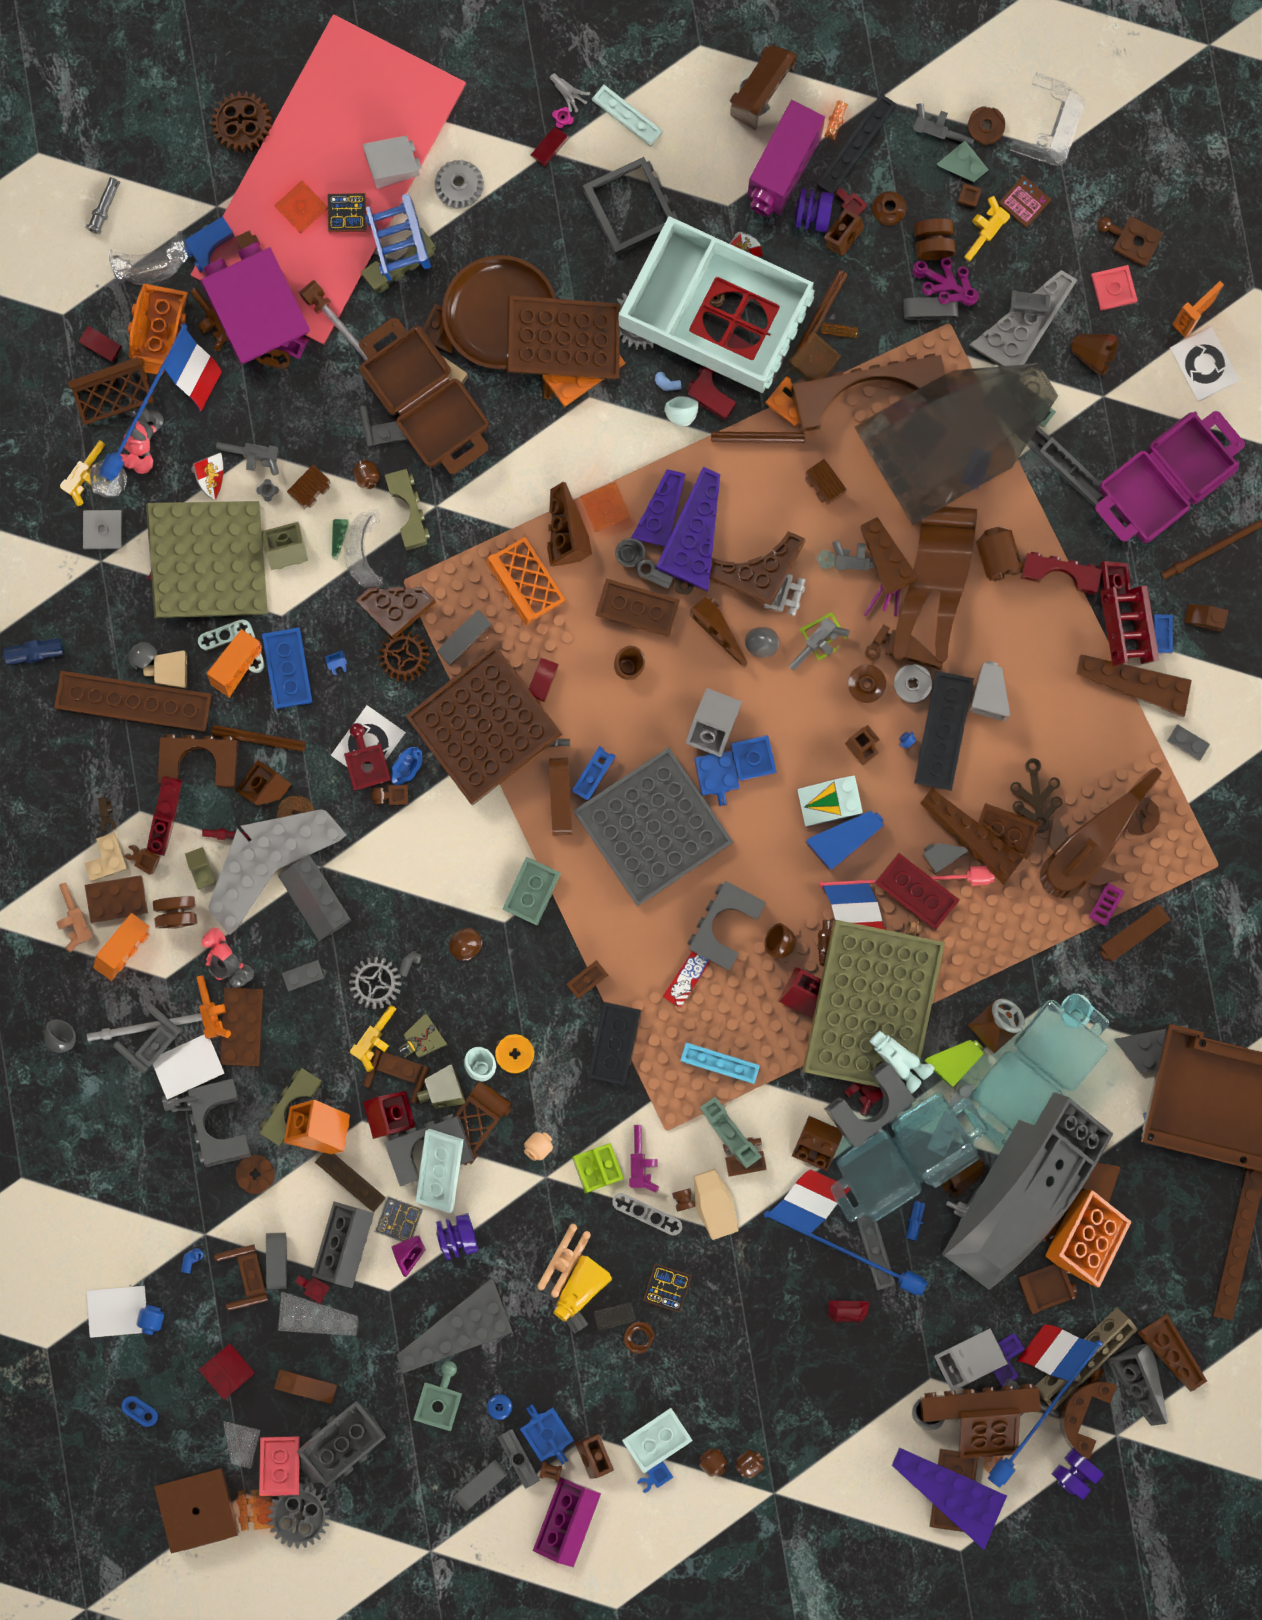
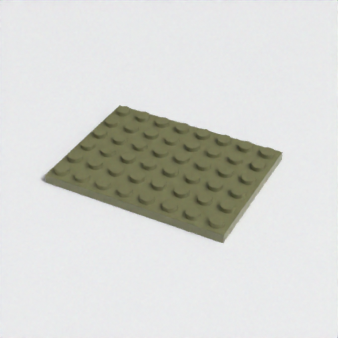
(868, 986)

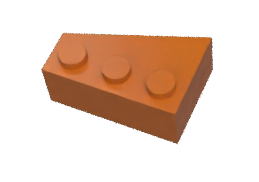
(234, 663)
(121, 946)

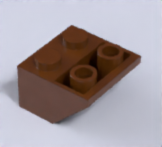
(817, 1143)

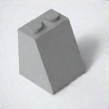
(391, 161)
(990, 693)
(713, 722)

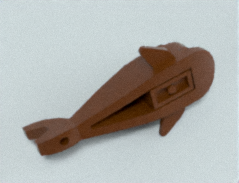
(1080, 856)

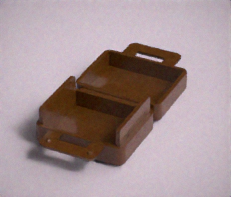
(414, 382)

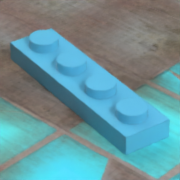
(720, 1063)

